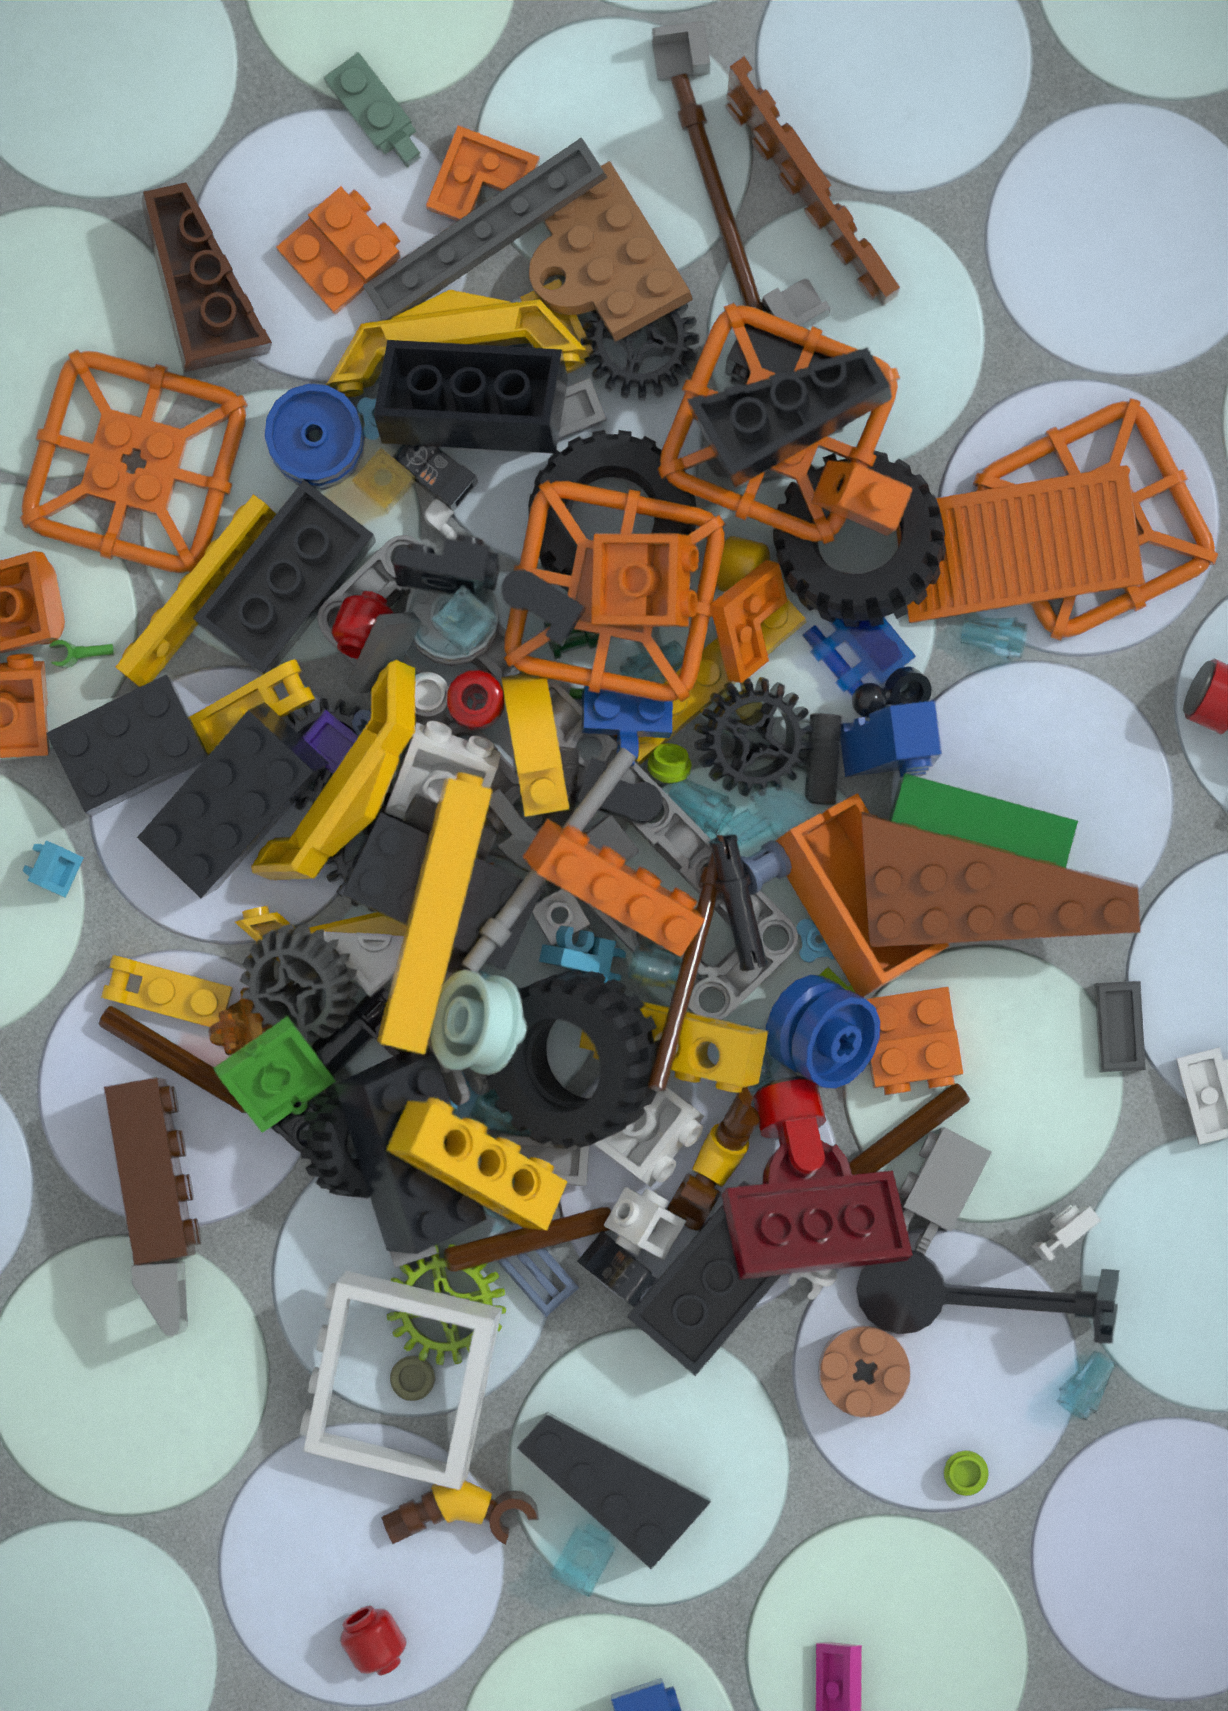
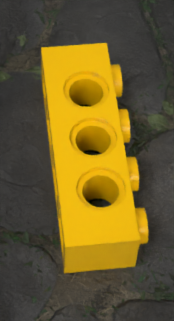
(738, 1045)
(421, 1143)

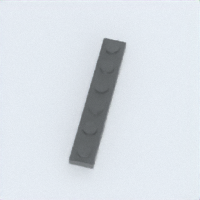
(486, 230)

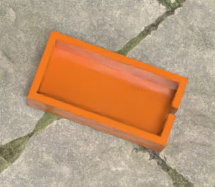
(832, 887)

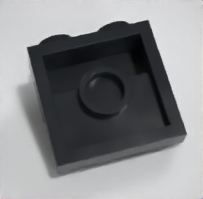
(462, 563)

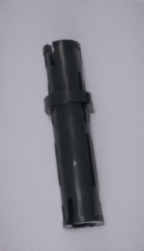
(734, 885)

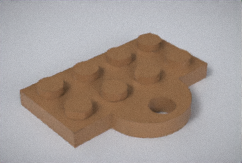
(607, 261)

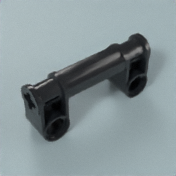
(337, 1052)

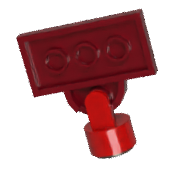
(810, 1204)

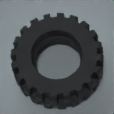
(600, 458)
(875, 592)
(624, 1053)

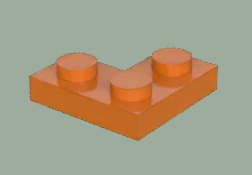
(469, 165)
(739, 616)

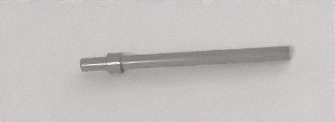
(496, 930)

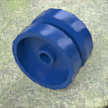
(318, 462)
(822, 1031)

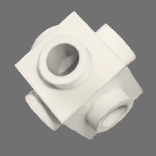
(636, 1219)

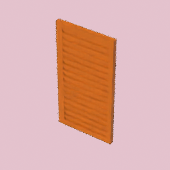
(1034, 544)

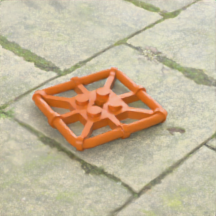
(119, 436)
(1056, 441)
(794, 466)
(581, 590)

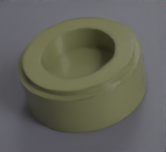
(412, 1378)

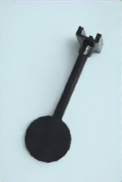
(912, 1292)

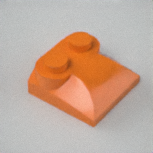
(29, 602)

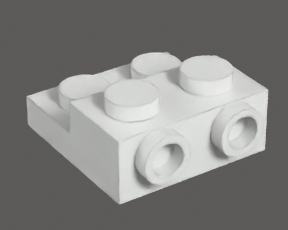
(435, 756)
(655, 1138)

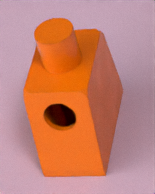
(864, 498)

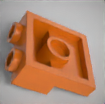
(340, 249)
(643, 580)
(23, 707)
(915, 1041)

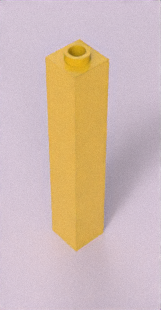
(435, 913)

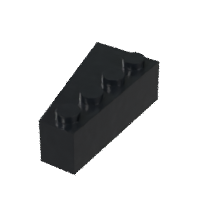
(779, 416)
(623, 1494)

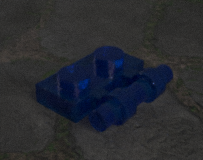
(876, 647)

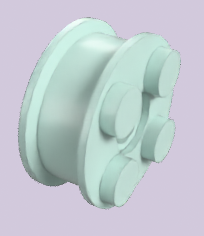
(477, 1022)

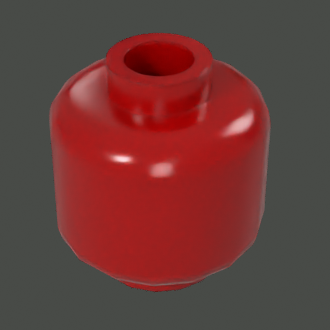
(356, 621)
(465, 687)
(373, 1641)

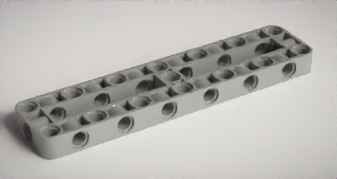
(673, 837)

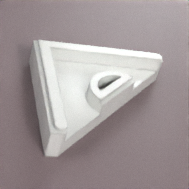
(371, 954)

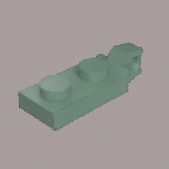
(373, 108)

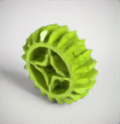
(453, 1342)

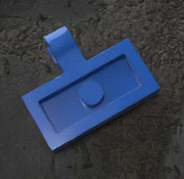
(626, 717)

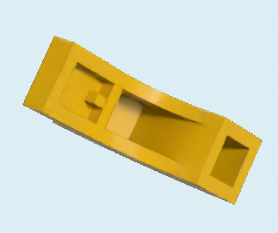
(535, 744)

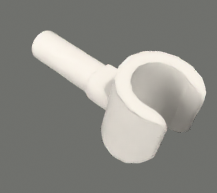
(437, 516)

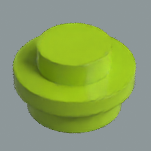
(669, 763)
(966, 1473)

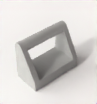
(164, 1293)

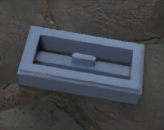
(558, 1297)

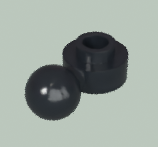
(872, 697)

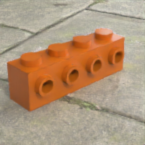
(613, 887)

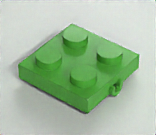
(274, 1074)

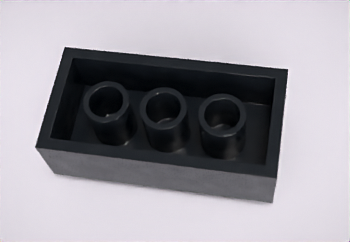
(471, 396)
(285, 578)
(232, 800)
(388, 874)
(408, 1203)
(700, 1297)

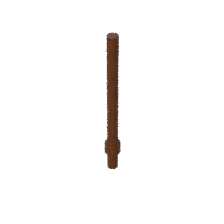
(693, 120)
(685, 980)

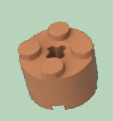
(889, 1376)

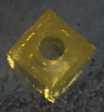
(388, 495)

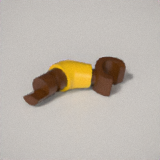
(715, 1162)
(449, 1504)

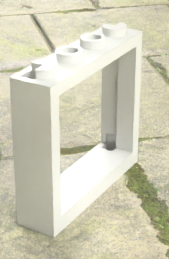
(420, 1302)

